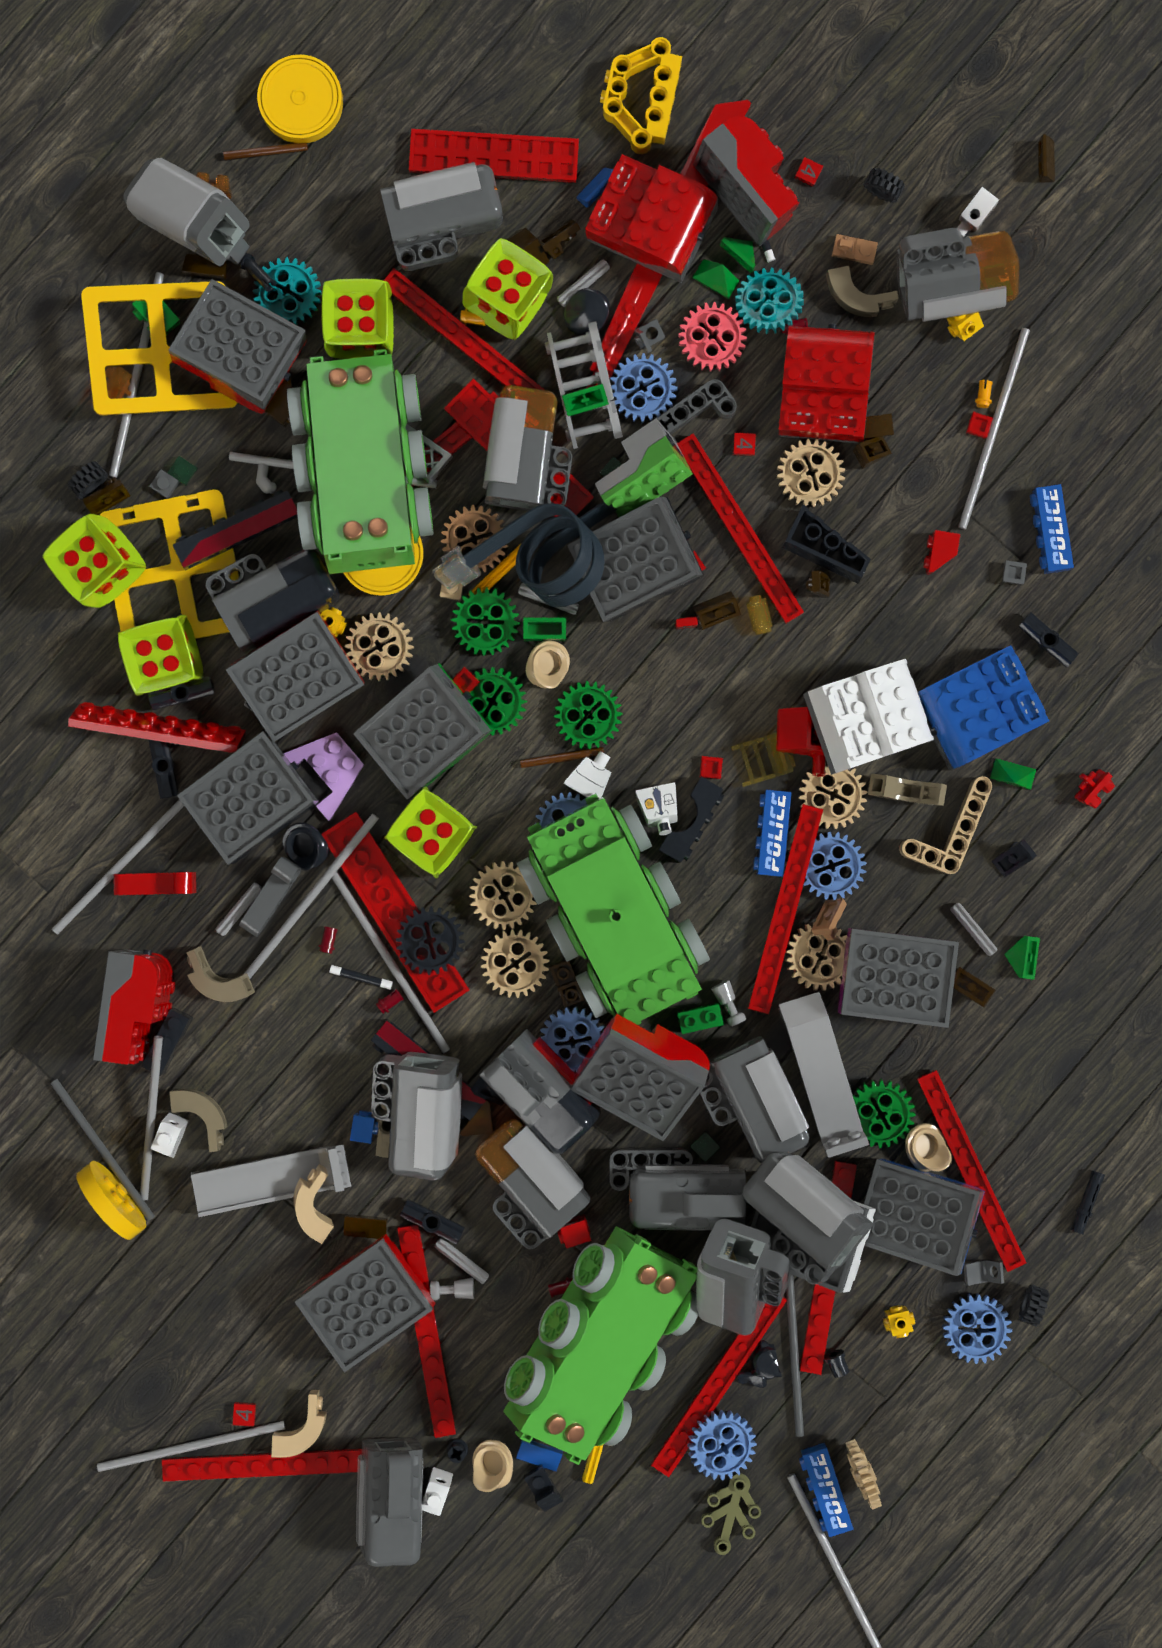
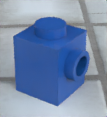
(364, 1127)

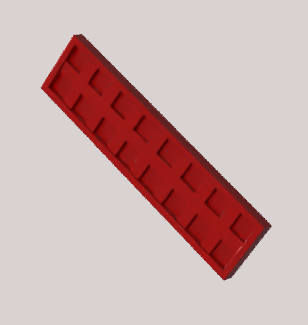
(505, 154)
(474, 412)
(157, 728)

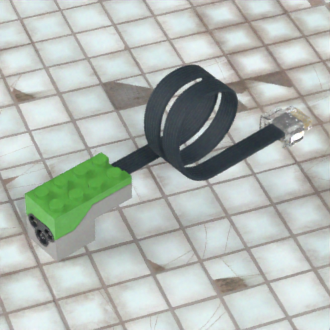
(652, 471)

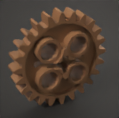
(469, 520)

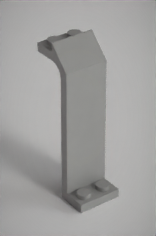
(823, 1074)
(266, 1179)

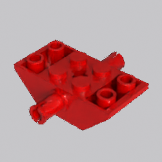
(798, 736)

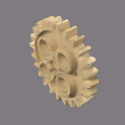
(792, 479)
(370, 629)
(839, 780)
(486, 905)
(504, 947)
(801, 948)
(863, 1474)

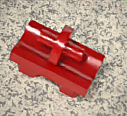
(1092, 786)

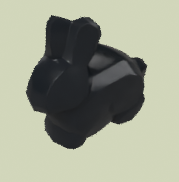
(764, 1366)

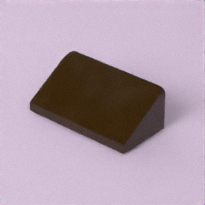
(1046, 160)
(201, 267)
(716, 610)
(365, 1226)

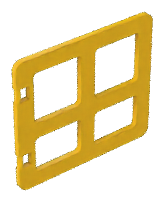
(155, 355)
(169, 511)

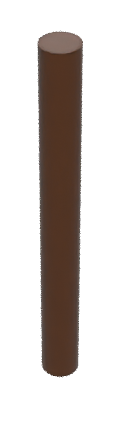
(262, 151)
(560, 757)

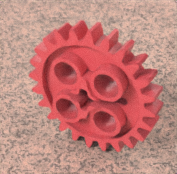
(727, 325)

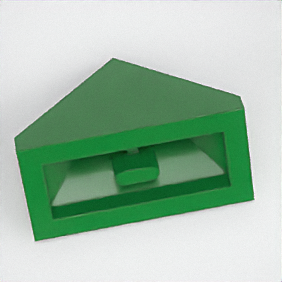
(741, 251)
(716, 277)
(585, 400)
(1012, 773)
(1024, 957)

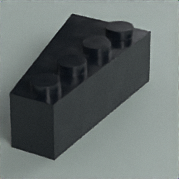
(825, 547)

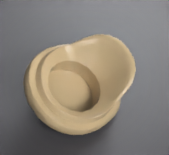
(547, 664)
(927, 1148)
(492, 1465)

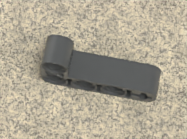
(692, 412)
(270, 897)
(650, 1153)

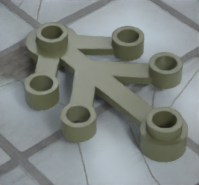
(732, 1510)

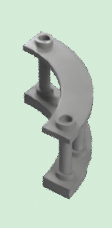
(600, 377)

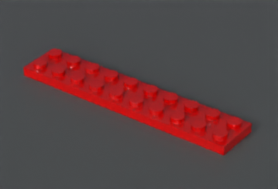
(389, 906)

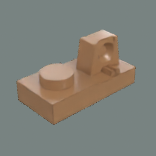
(854, 249)
(828, 918)

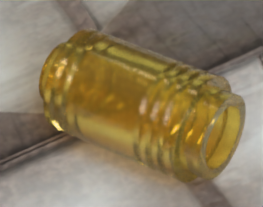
(759, 615)

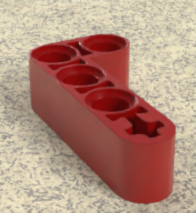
(155, 883)

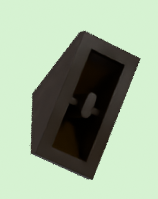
(529, 243)
(871, 451)
(481, 1122)

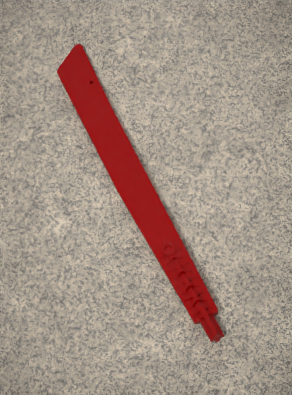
(644, 280)

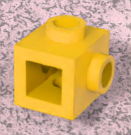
(964, 325)
(338, 621)
(893, 1316)

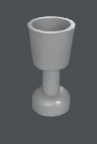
(725, 995)
(461, 1289)

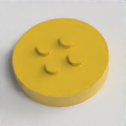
(300, 98)
(389, 579)
(111, 1200)

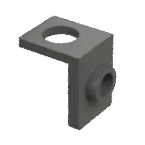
(642, 340)
(981, 1272)

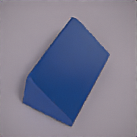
(595, 187)
(540, 1454)

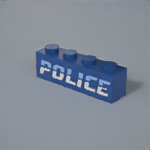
(1052, 529)
(773, 833)
(826, 1489)

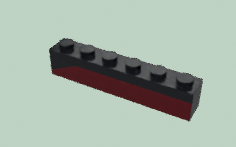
(235, 530)
(397, 1042)

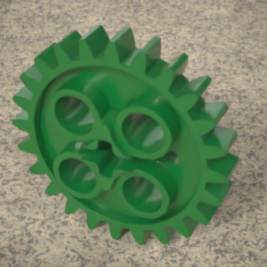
(486, 602)
(574, 702)
(509, 711)
(897, 1104)

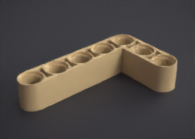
(956, 832)

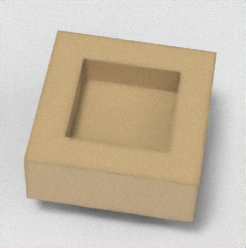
(454, 593)

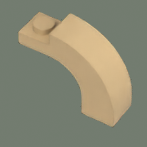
(311, 1221)
(297, 1441)

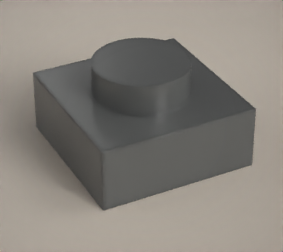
(164, 484)
(1014, 572)

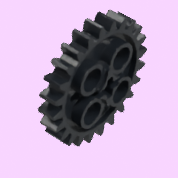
(411, 945)

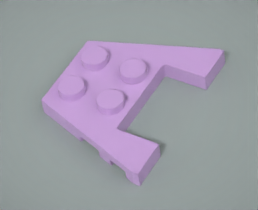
(334, 764)

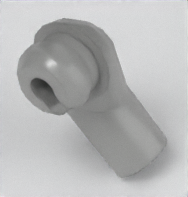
(262, 480)

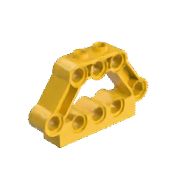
(635, 63)

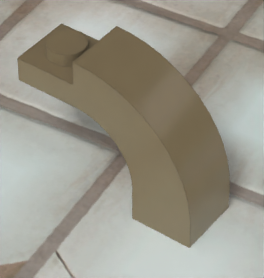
(852, 299)
(907, 790)
(213, 985)
(204, 1106)

